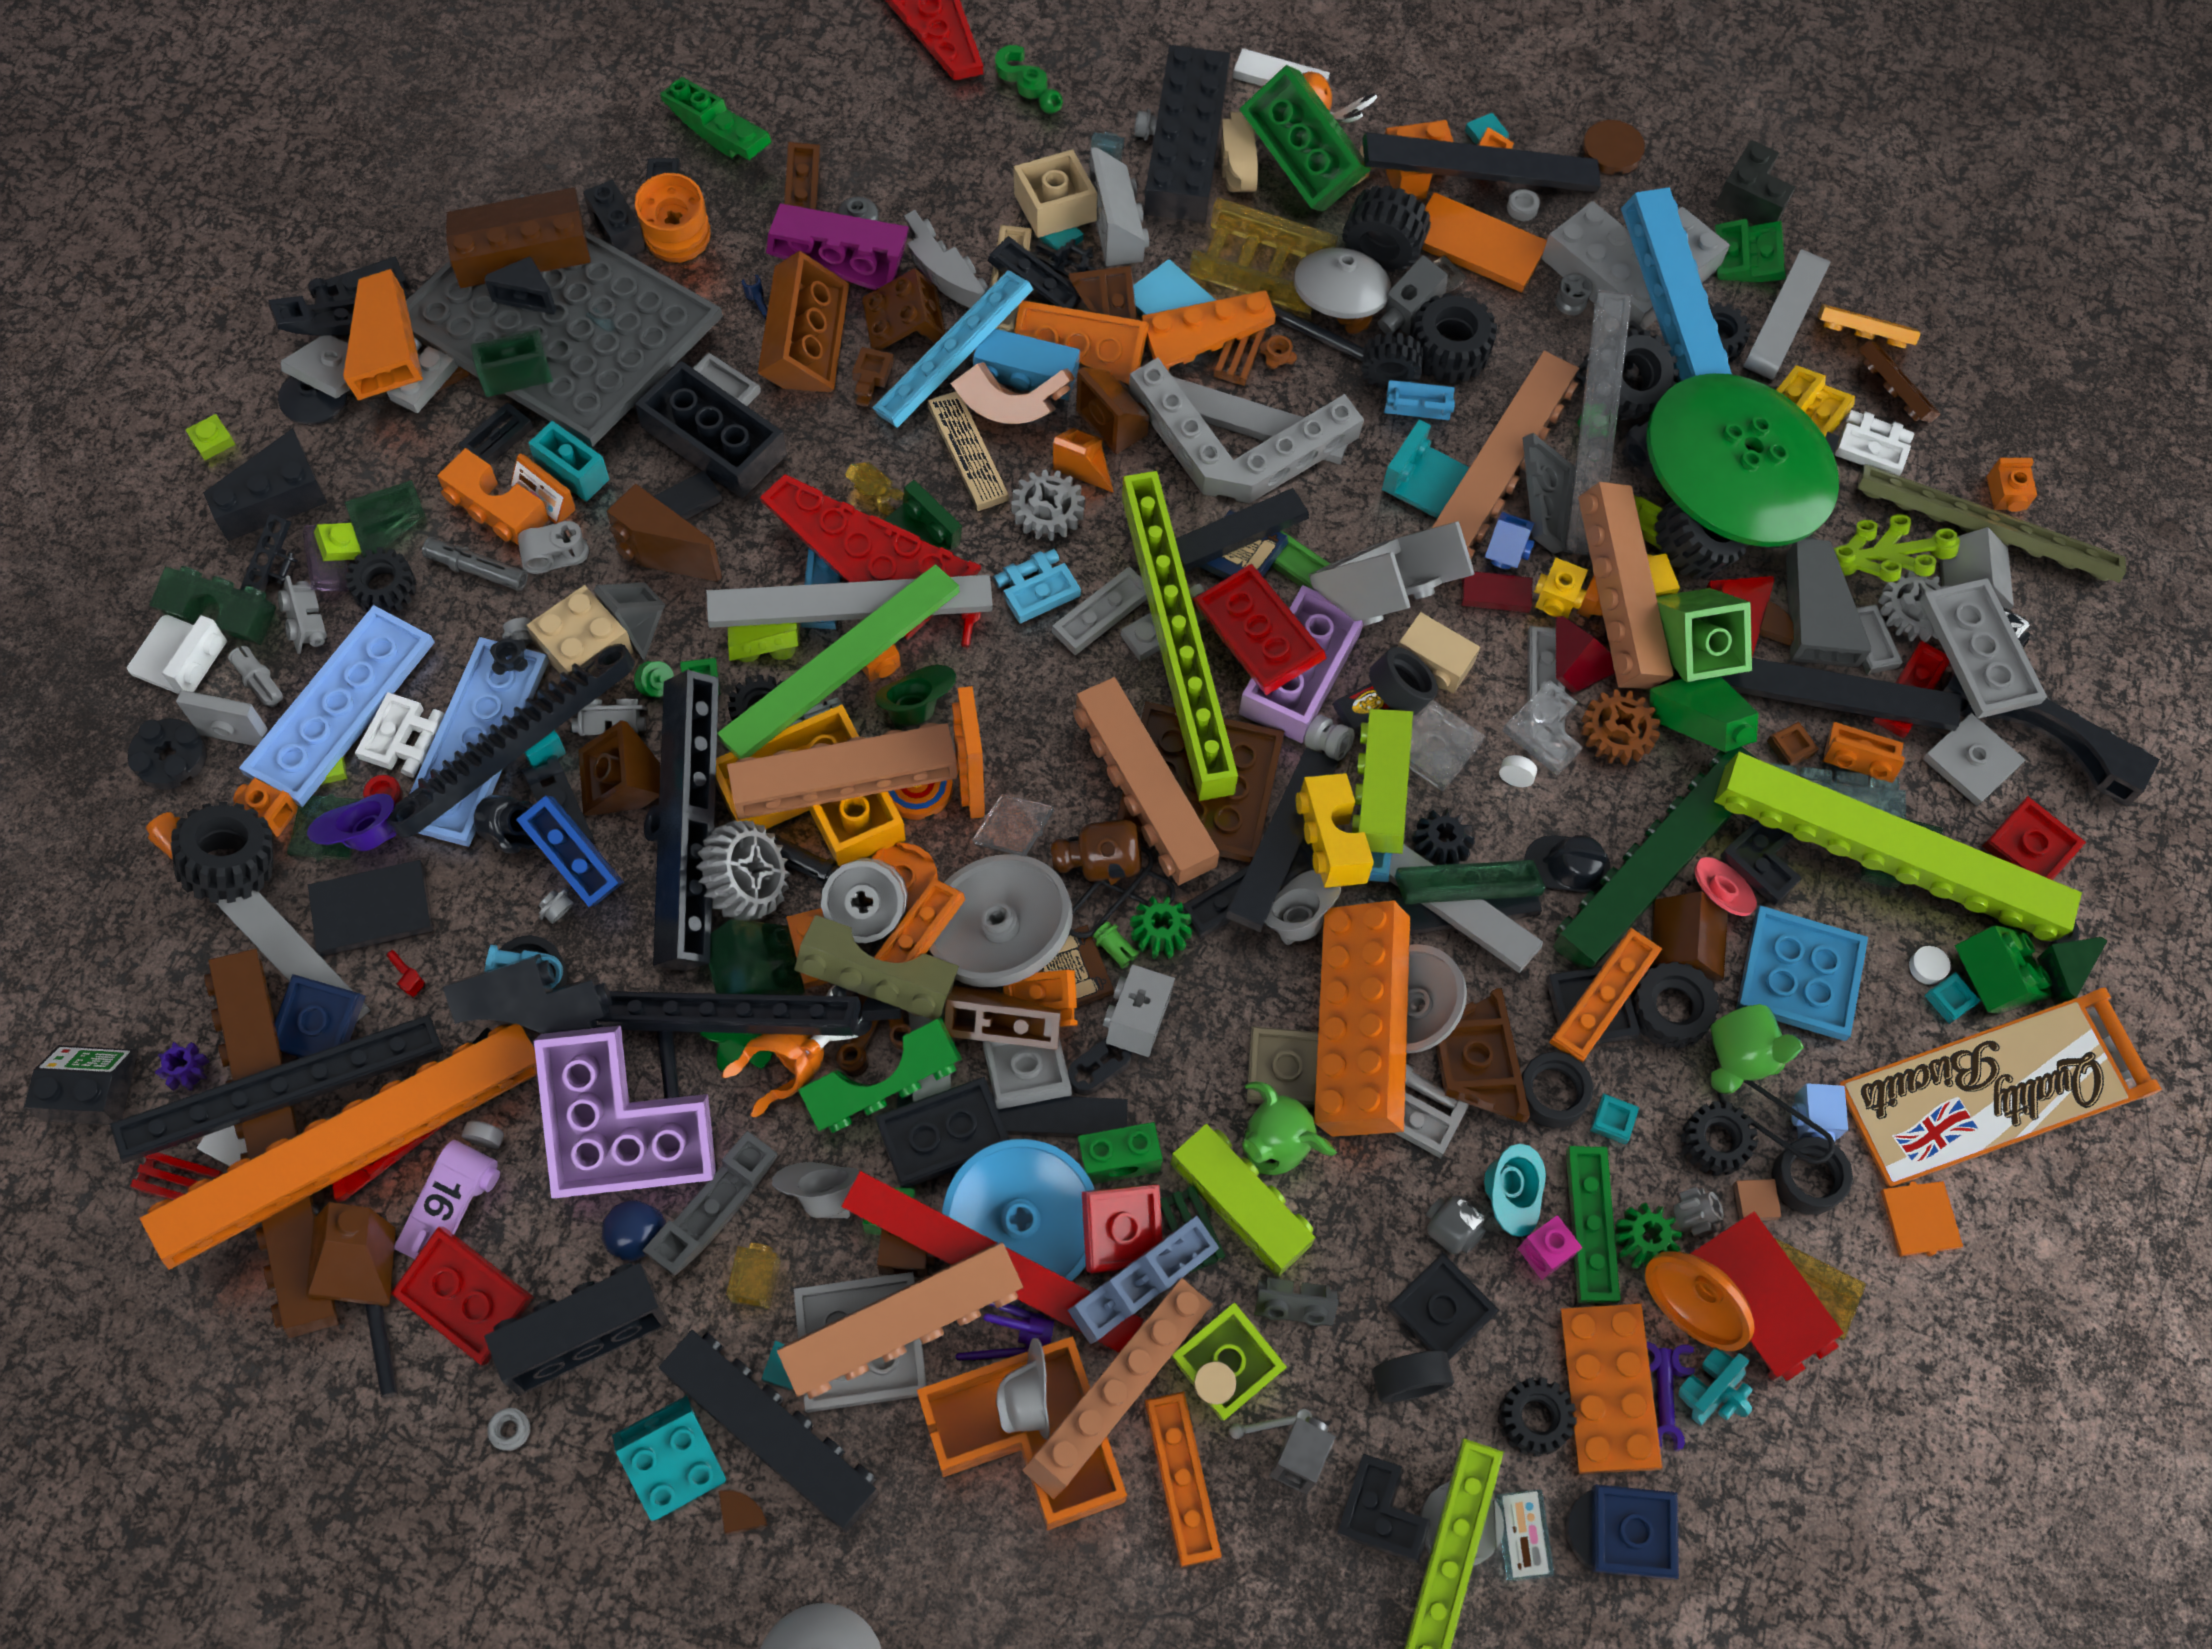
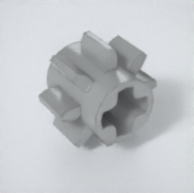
(1698, 1212)

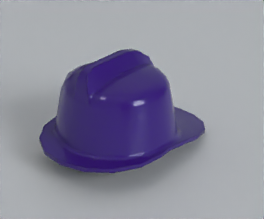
(356, 824)

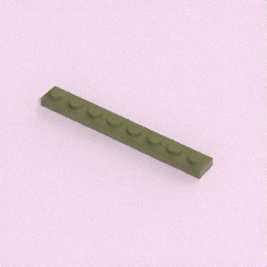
(2010, 530)

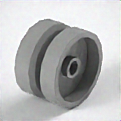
(878, 880)

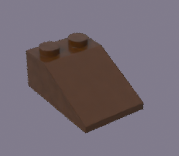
(660, 537)

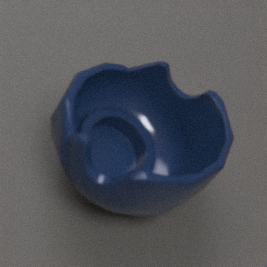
(630, 1229)

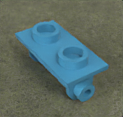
(1419, 400)

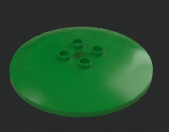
(1741, 493)

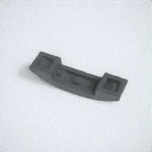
(713, 1206)

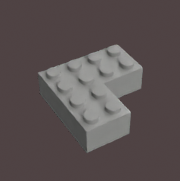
(1603, 252)

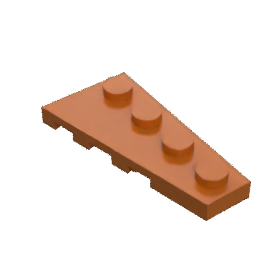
(1193, 329)
(1103, 339)

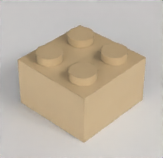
(1055, 193)
(576, 630)

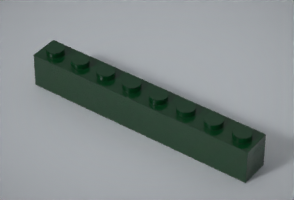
(1647, 870)

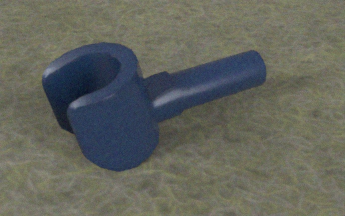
(755, 293)

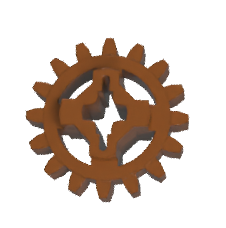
(1620, 727)

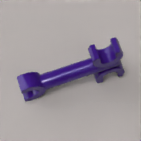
(1667, 1364)

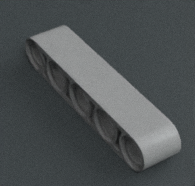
(1786, 314)

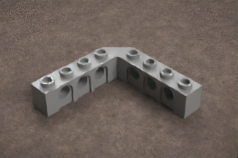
(1255, 470)

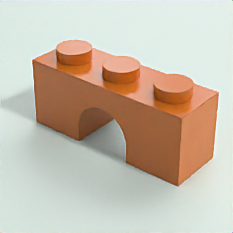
(469, 482)

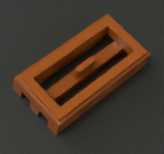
(1230, 375)

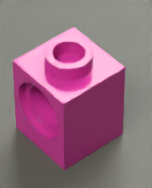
(1549, 1247)

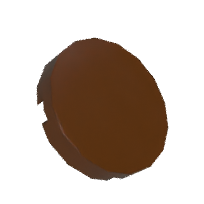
(1614, 145)

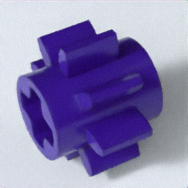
(179, 1056)

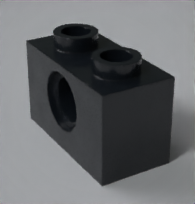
(614, 218)

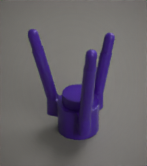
(1031, 1326)

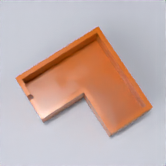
(968, 1430)

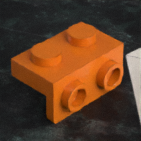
(1863, 752)

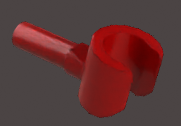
(969, 620)
(410, 982)

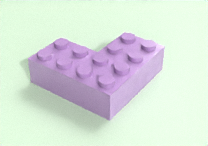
(600, 1138)

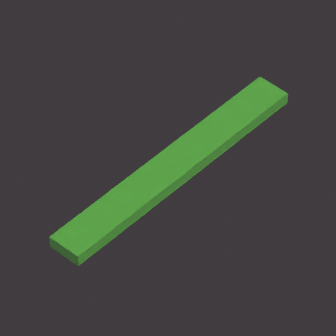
(838, 663)

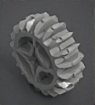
(743, 870)

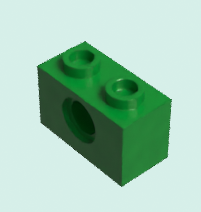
(1120, 1153)

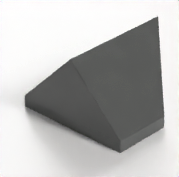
(635, 609)

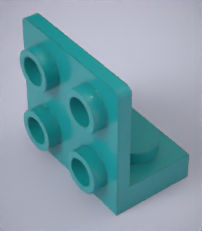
(1422, 473)
(668, 1458)

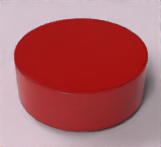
(384, 784)

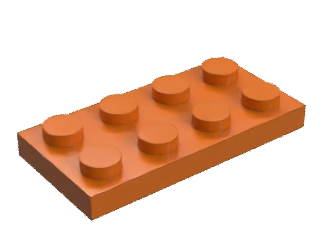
(968, 752)
(1611, 1389)

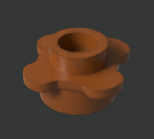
(1278, 344)

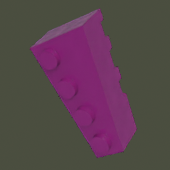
(849, 246)

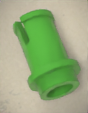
(1115, 944)

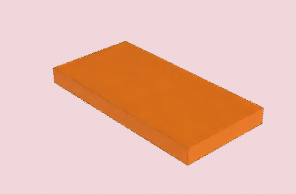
(1482, 243)

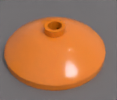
(1700, 1300)

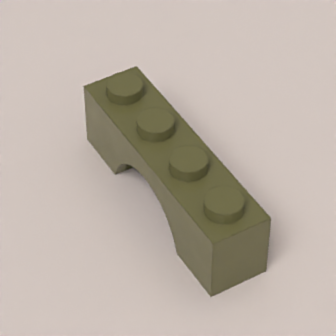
(834, 957)

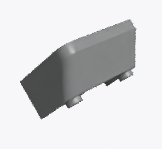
(1384, 574)

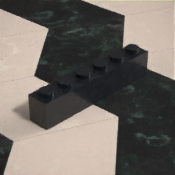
(769, 1430)

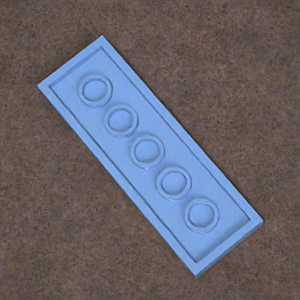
(337, 705)
(476, 705)

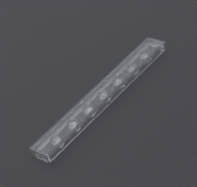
(1599, 406)

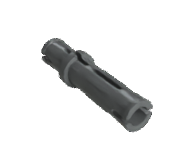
(461, 559)

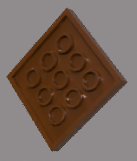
(1232, 820)

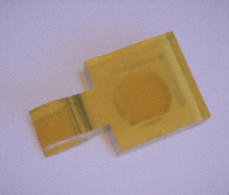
(871, 481)

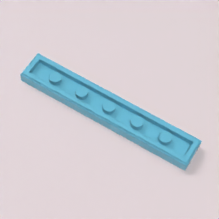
(952, 348)

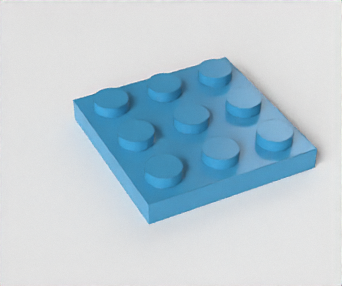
(1803, 972)

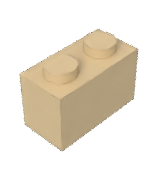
(1442, 650)

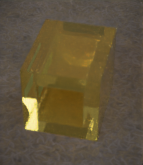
(754, 1276)

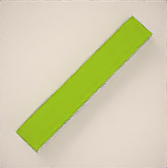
(1454, 1547)

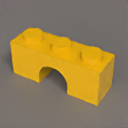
(1337, 855)

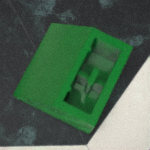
(2004, 969)

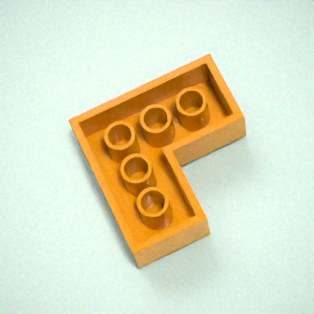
(850, 826)

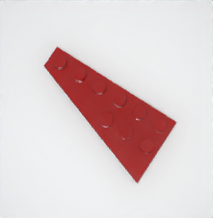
(943, 32)
(855, 543)

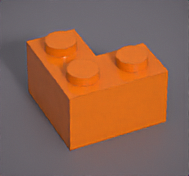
(1416, 182)

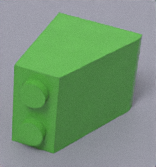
(1707, 633)

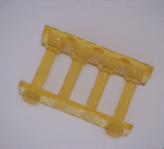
(1263, 229)

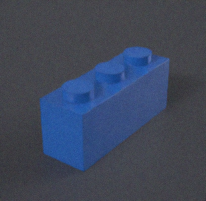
(570, 851)

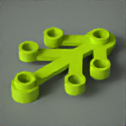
(1853, 558)

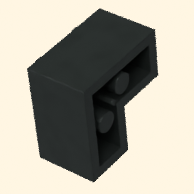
(1751, 189)

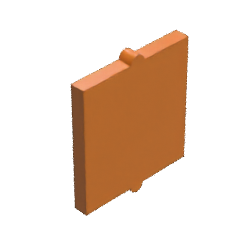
(1921, 1218)

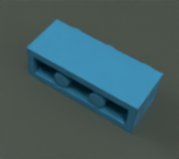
(1025, 360)

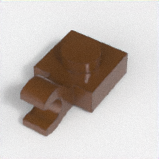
(870, 370)

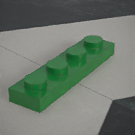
(1593, 1225)

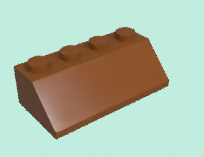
(803, 325)

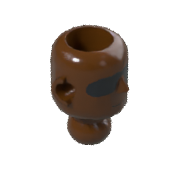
(1103, 851)

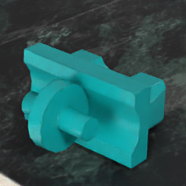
(1706, 1399)

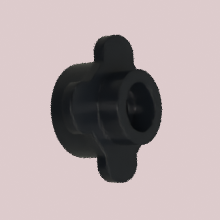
(505, 648)

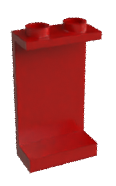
(1784, 1308)

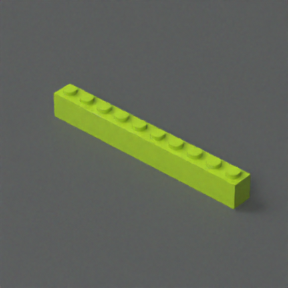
(1179, 637)
(1898, 848)

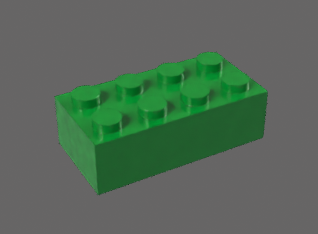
(1305, 138)

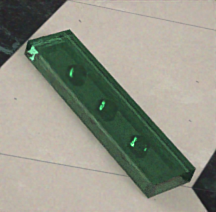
(1469, 881)

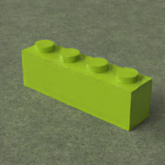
(1385, 779)
(1242, 1199)

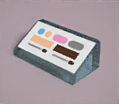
(1525, 1536)

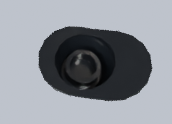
(1569, 862)

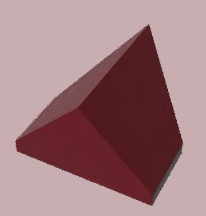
(1579, 657)

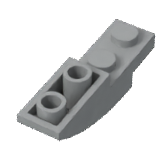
(941, 266)

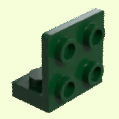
(926, 518)

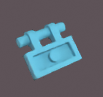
(1040, 593)

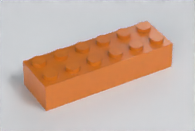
(1363, 1020)

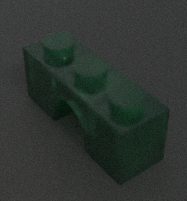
(187, 595)

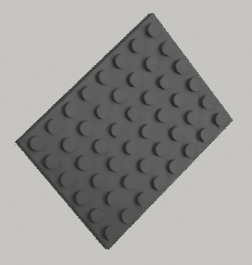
(593, 370)

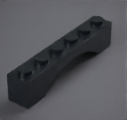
(2108, 760)

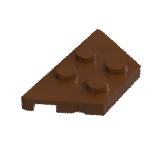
(1481, 1060)

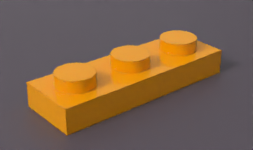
(1868, 326)

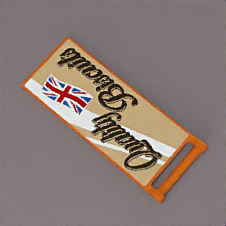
(1994, 1089)

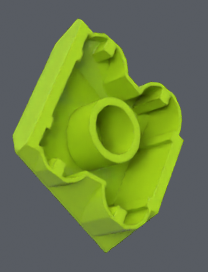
(750, 641)

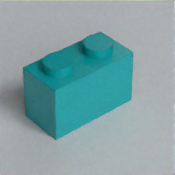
(569, 460)

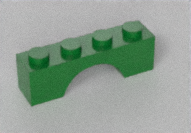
(837, 1097)

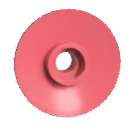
(1725, 886)

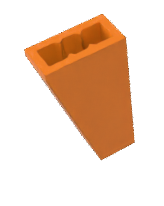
(381, 339)

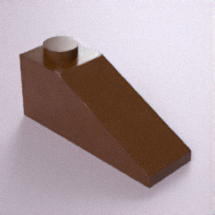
(1000, 1018)

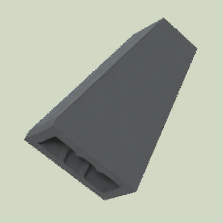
(1822, 608)

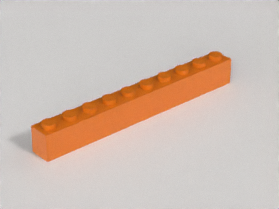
(339, 1146)

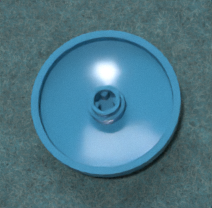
(1026, 1199)

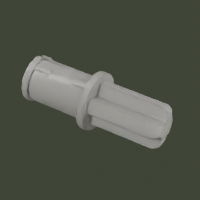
(255, 676)

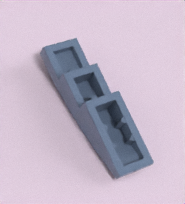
(1143, 1279)

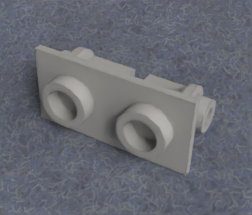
(297, 602)
(594, 716)

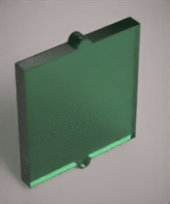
(300, 843)

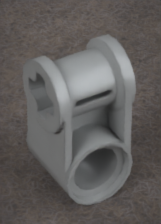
(549, 547)

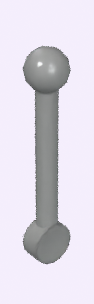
(1237, 1430)

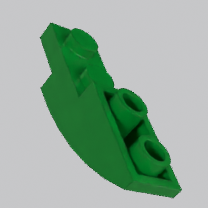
(712, 121)

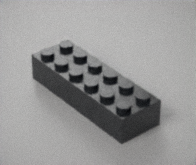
(1186, 134)

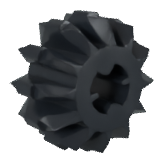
(1434, 828)

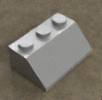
(1117, 211)

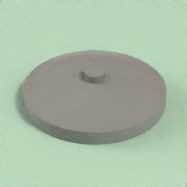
(1008, 924)

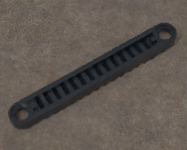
(509, 740)

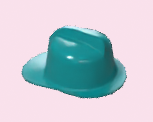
(1516, 1188)

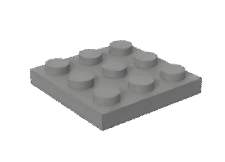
(885, 1380)

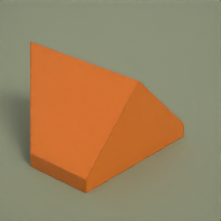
(1081, 457)

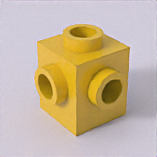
(1561, 589)

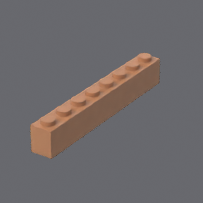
(1502, 456)

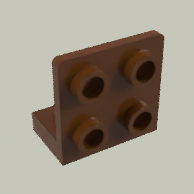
(902, 308)

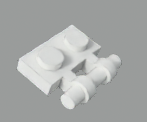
(1874, 442)
(390, 730)

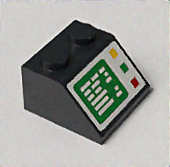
(81, 1085)

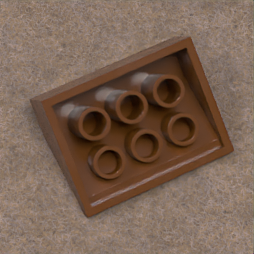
(507, 231)

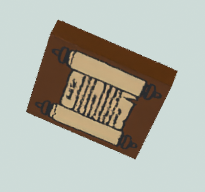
(1090, 973)

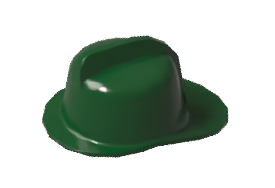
(915, 695)

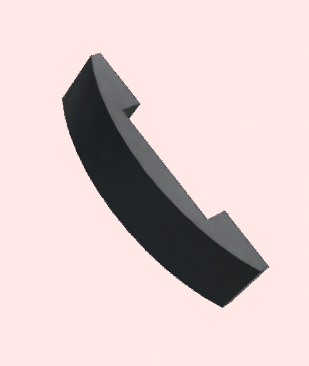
(317, 319)

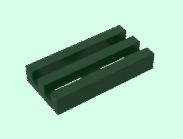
(1178, 1198)

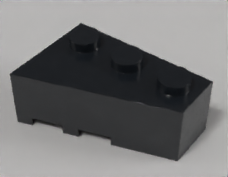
(271, 482)

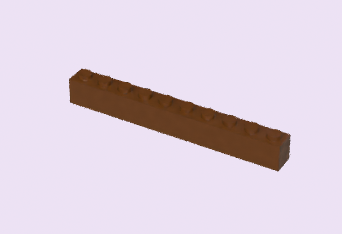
(250, 1048)

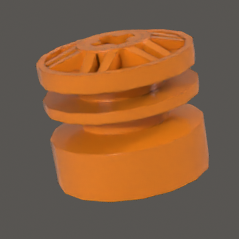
(673, 217)

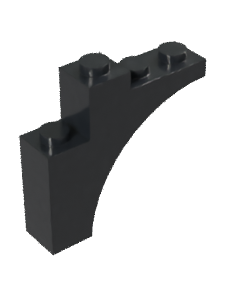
(524, 996)

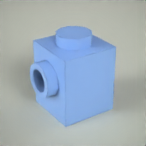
(1823, 1106)

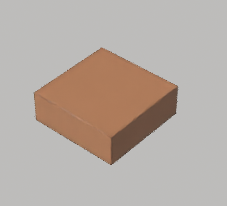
(1758, 1197)

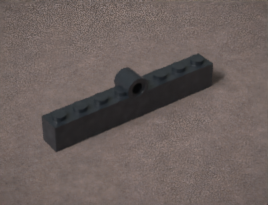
(684, 820)

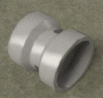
(1331, 738)

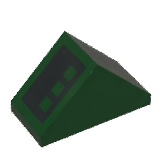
(2070, 966)

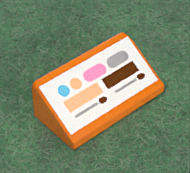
(536, 480)

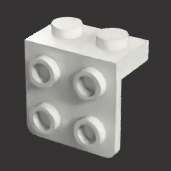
(178, 653)

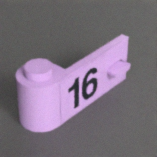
(446, 1194)

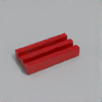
(148, 1170)

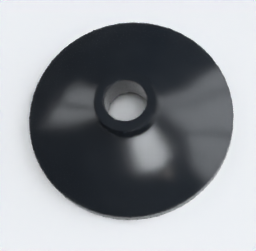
(307, 406)

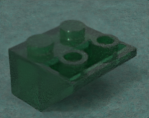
(511, 361)
(754, 959)

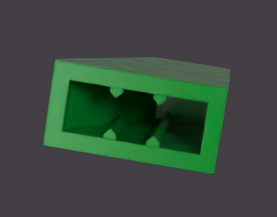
(1706, 711)

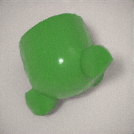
(1749, 1047)
(1281, 1132)

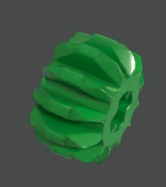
(1158, 915)
(1639, 1223)

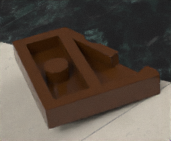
(1107, 291)

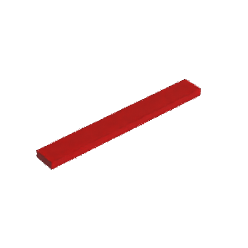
(955, 1242)

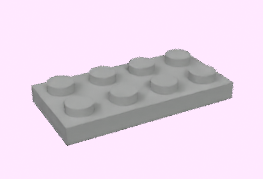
(1983, 648)

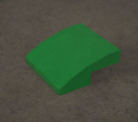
(1753, 252)

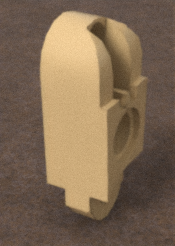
(1238, 154)

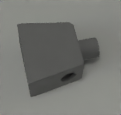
(1410, 293)

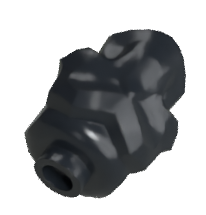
(497, 823)

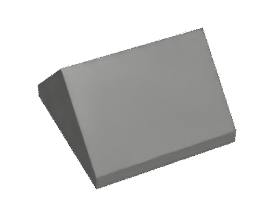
(1980, 557)

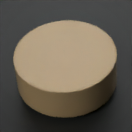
(1215, 1383)

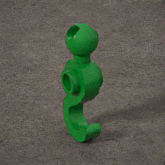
(1030, 79)

